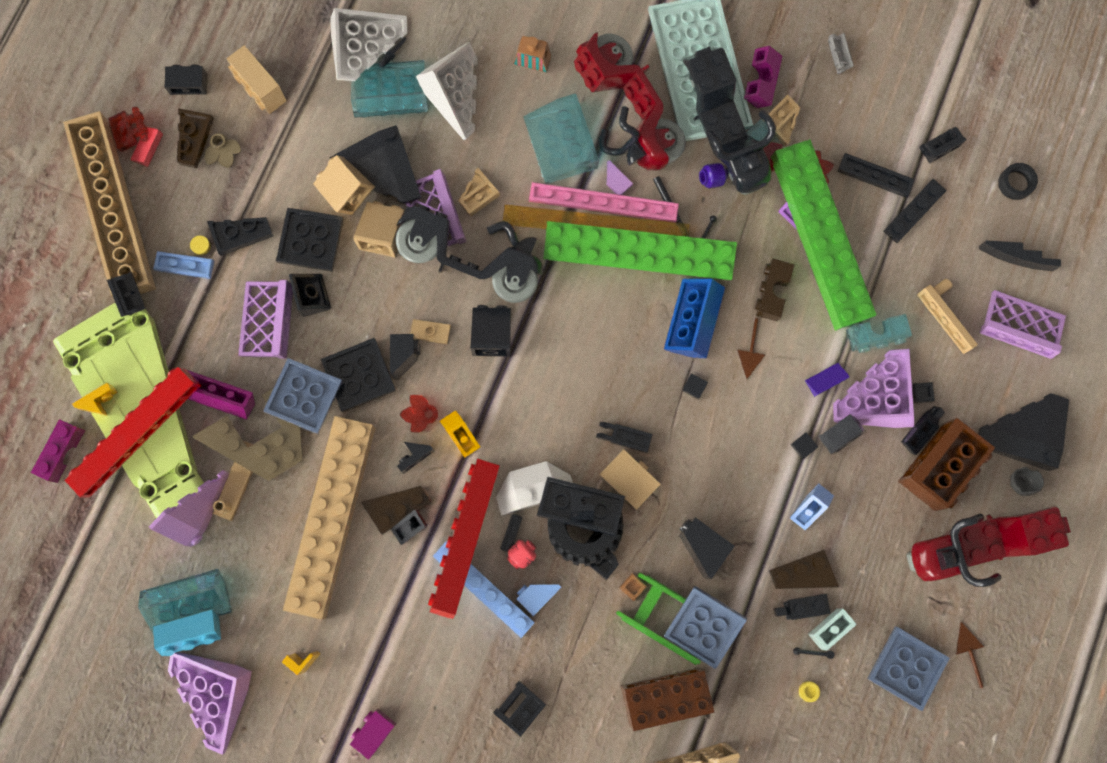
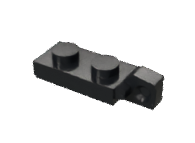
(923, 430)
(804, 607)

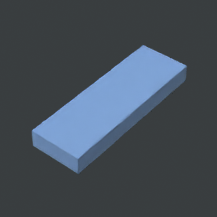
(183, 265)

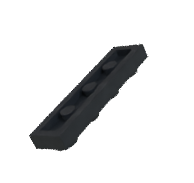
(875, 175)
(914, 211)

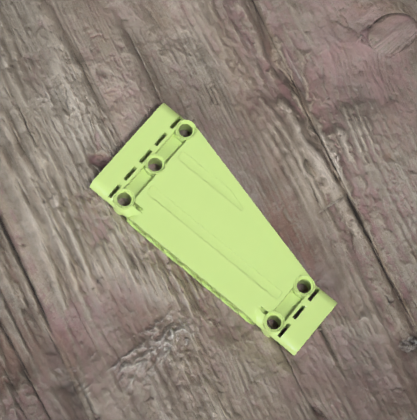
(134, 367)

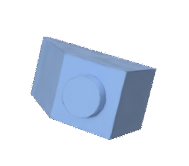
(812, 506)
(536, 596)

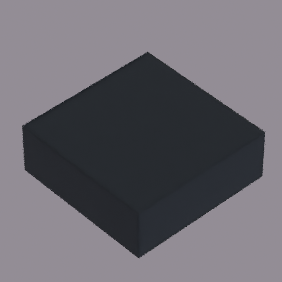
(694, 386)
(923, 392)
(804, 445)

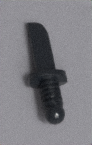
(390, 55)

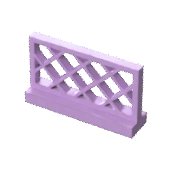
(446, 204)
(281, 323)
(1023, 338)

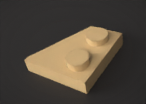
(784, 117)
(478, 193)

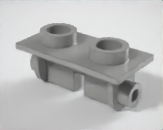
(840, 52)

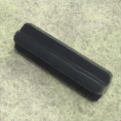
(511, 532)

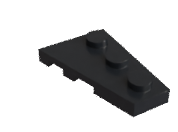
(239, 234)

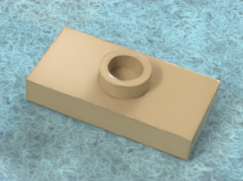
(430, 331)

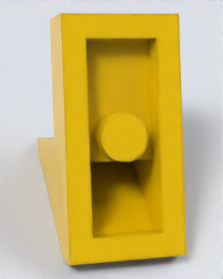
(93, 400)

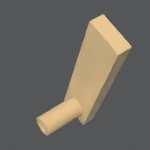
(931, 298)
(232, 491)

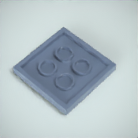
(303, 396)
(705, 627)
(908, 668)

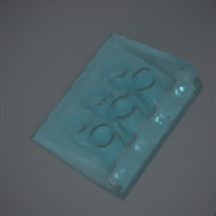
(389, 90)
(561, 139)

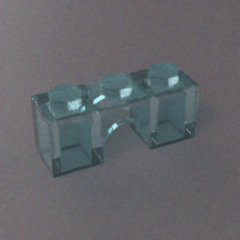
(863, 338)

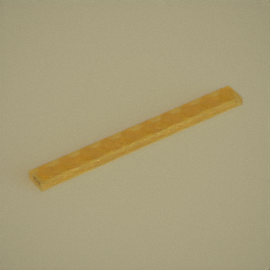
(538, 218)

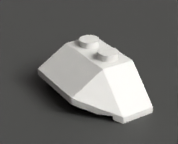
(526, 485)

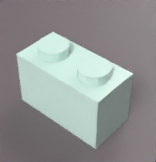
(832, 629)

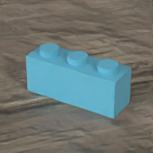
(186, 633)

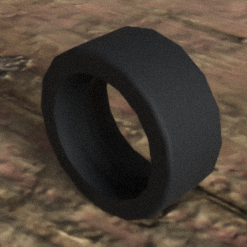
(1024, 169)

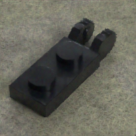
(626, 437)

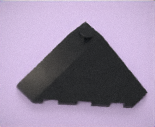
(384, 164)
(1032, 434)

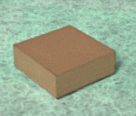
(633, 587)

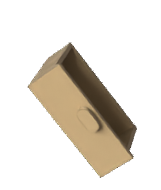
(630, 479)

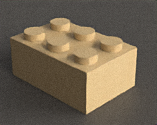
(255, 80)

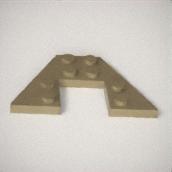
(266, 457)

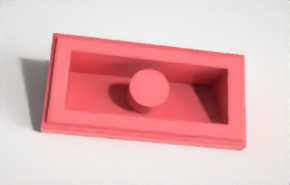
(145, 150)

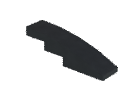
(1015, 254)

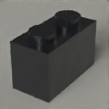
(186, 80)

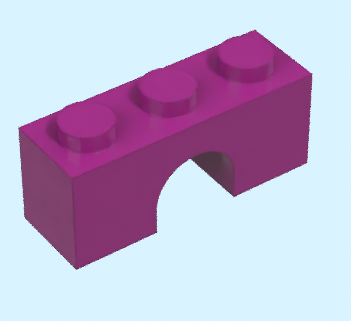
(767, 63)
(50, 462)

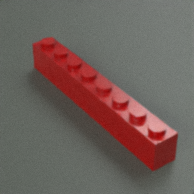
(132, 432)
(464, 539)

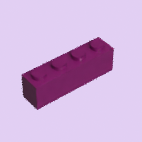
(223, 396)

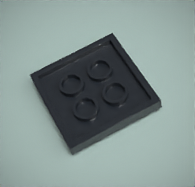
(309, 239)
(362, 374)

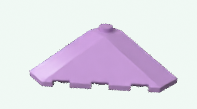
(882, 396)
(192, 515)
(214, 693)

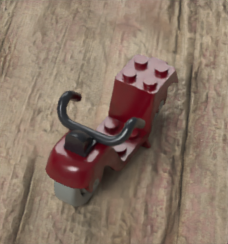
(607, 65)
(980, 541)

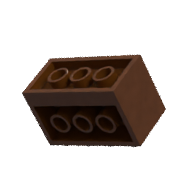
(947, 465)
(667, 699)

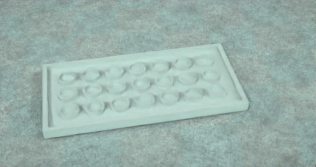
(681, 31)

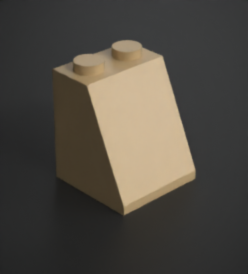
(343, 185)
(378, 229)

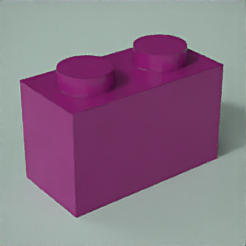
(372, 734)

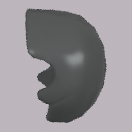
(1026, 482)

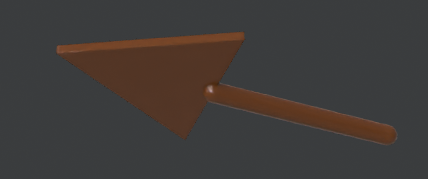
(749, 359)
(967, 643)

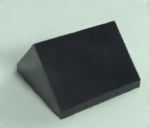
(310, 293)

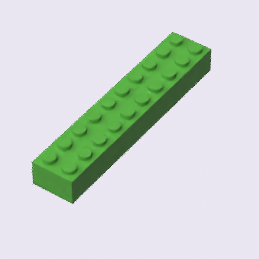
(822, 235)
(639, 250)

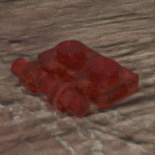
(123, 131)

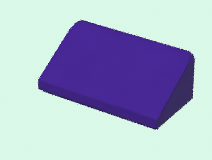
(826, 379)

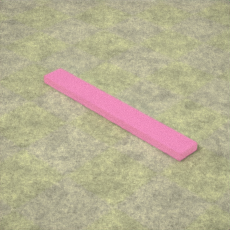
(603, 202)

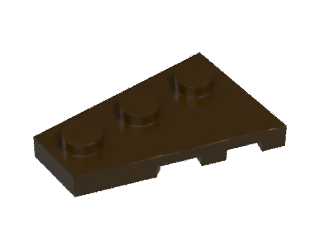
(193, 134)
(394, 507)
(806, 572)

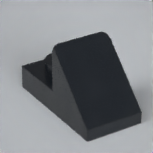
(419, 453)
(409, 527)

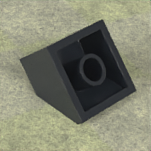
(403, 353)

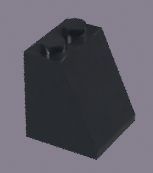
(491, 331)
(705, 546)

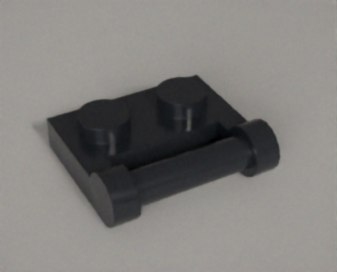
(525, 712)

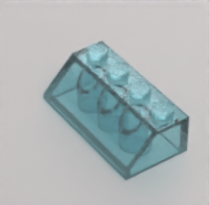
(185, 598)

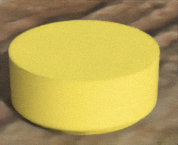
(200, 245)
(809, 691)

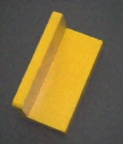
(299, 665)

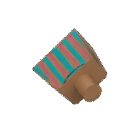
(533, 54)

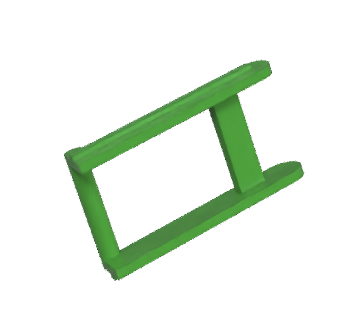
(645, 610)

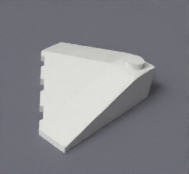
(362, 38)
(450, 88)

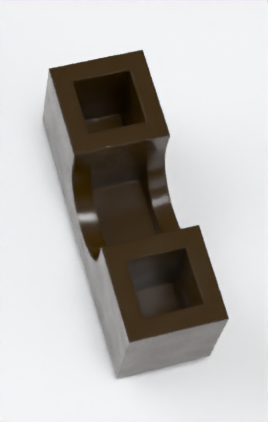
(769, 305)

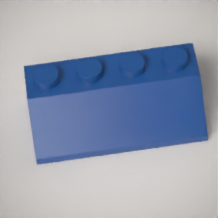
(694, 317)

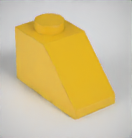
(460, 433)

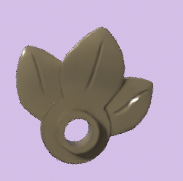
(223, 152)

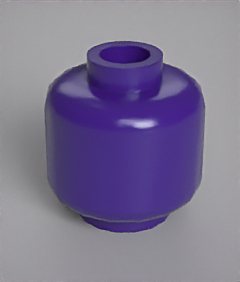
(713, 175)

